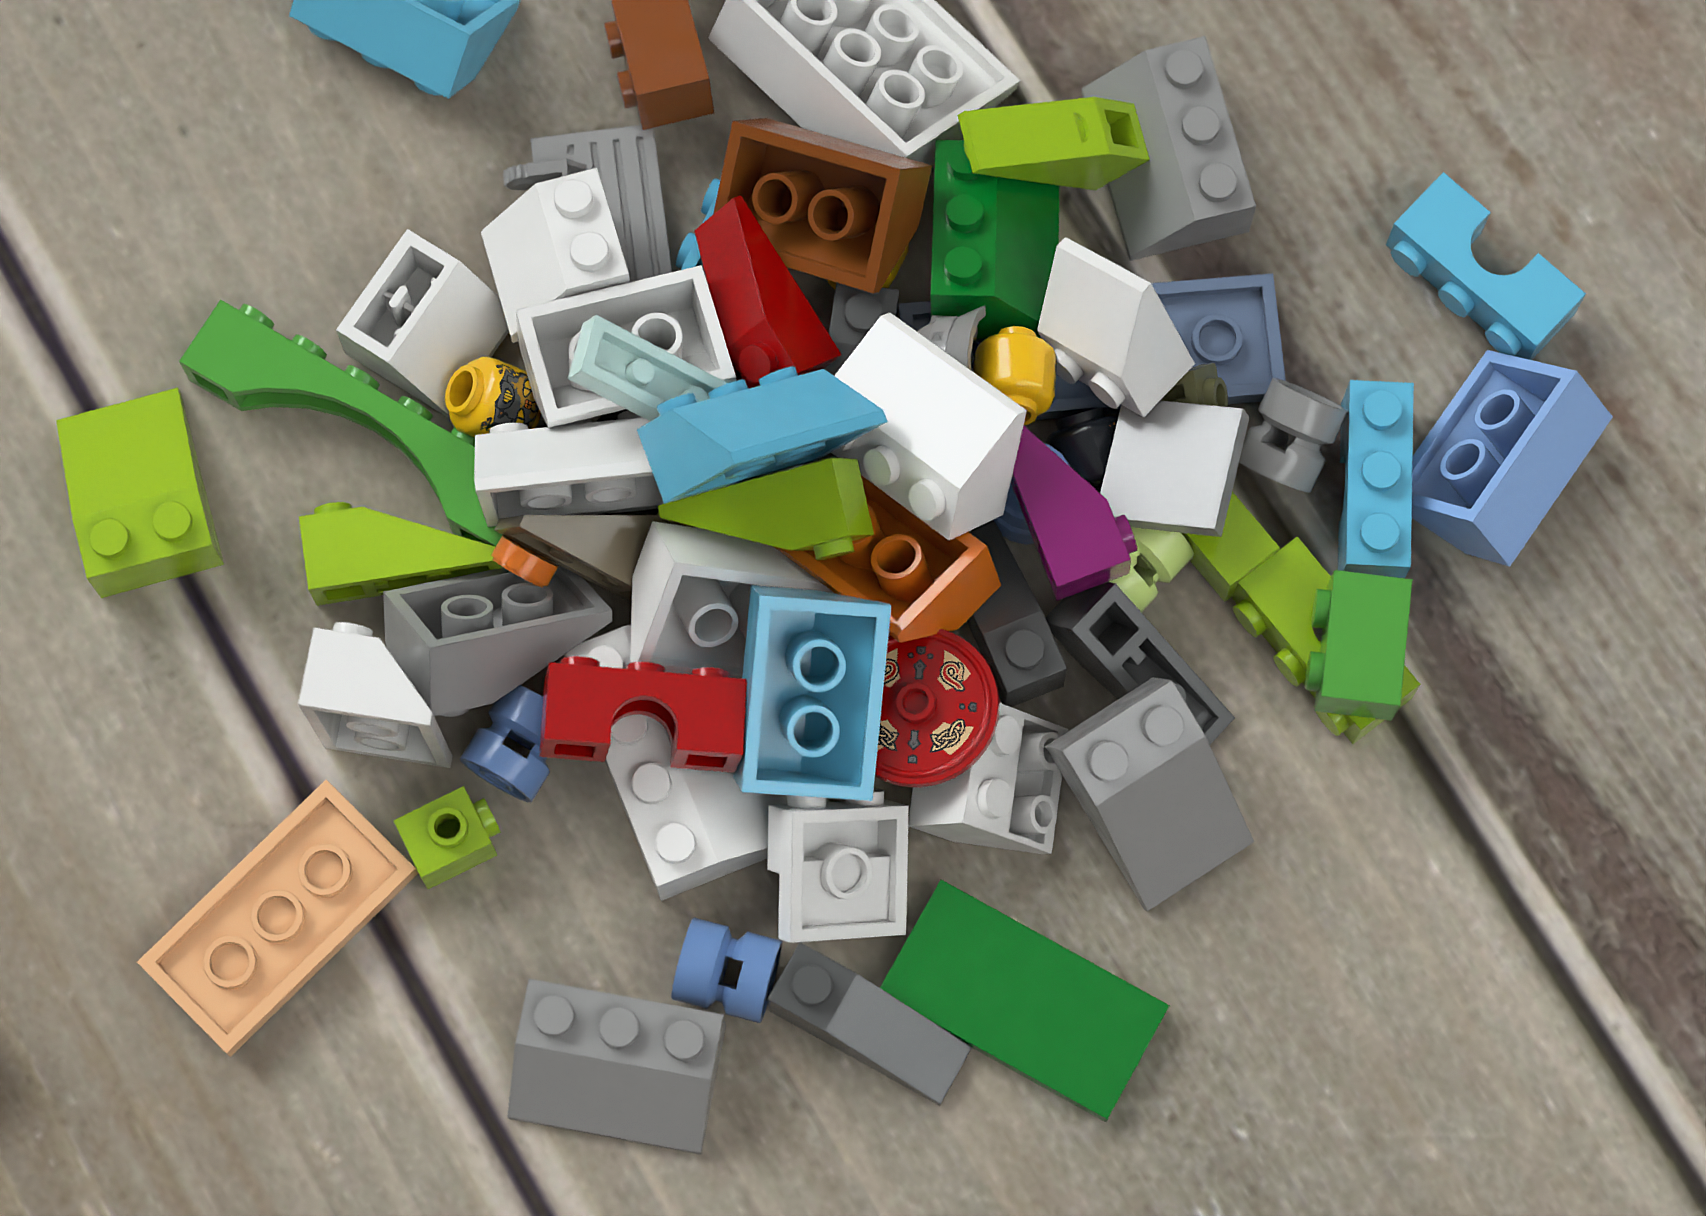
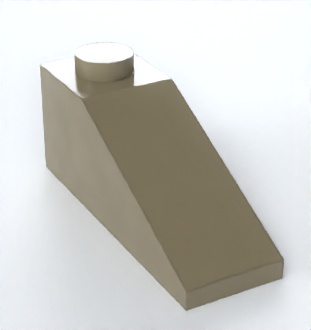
(592, 546)

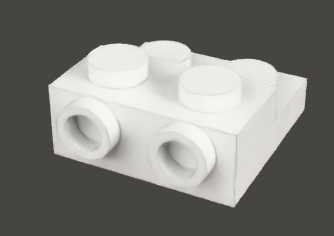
(839, 867)

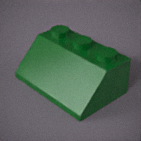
(990, 243)

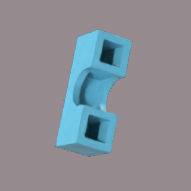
(1515, 309)
(1378, 478)

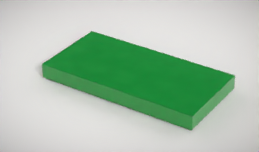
(1024, 1000)

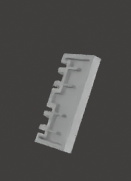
(630, 181)

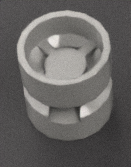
(1302, 414)

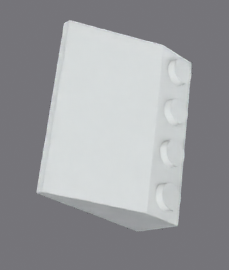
(865, 68)
(684, 820)

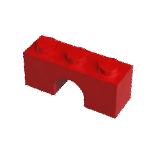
(697, 710)

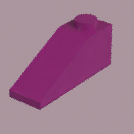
(1069, 521)

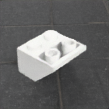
(422, 320)
(1004, 797)

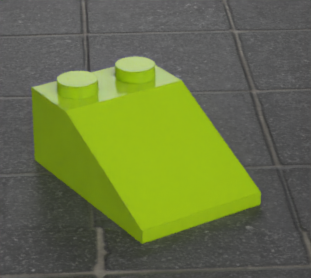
(137, 494)

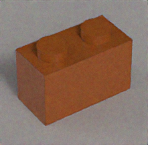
(662, 60)

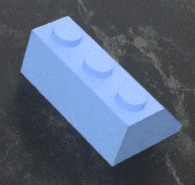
(1503, 454)

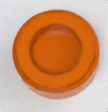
(524, 562)

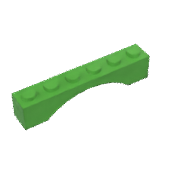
(259, 368)

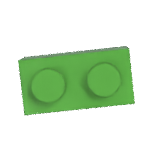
(1361, 645)

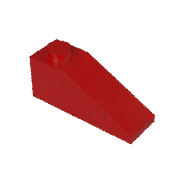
(758, 300)

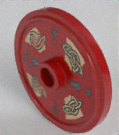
(934, 710)

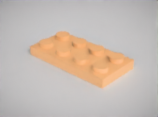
(278, 917)

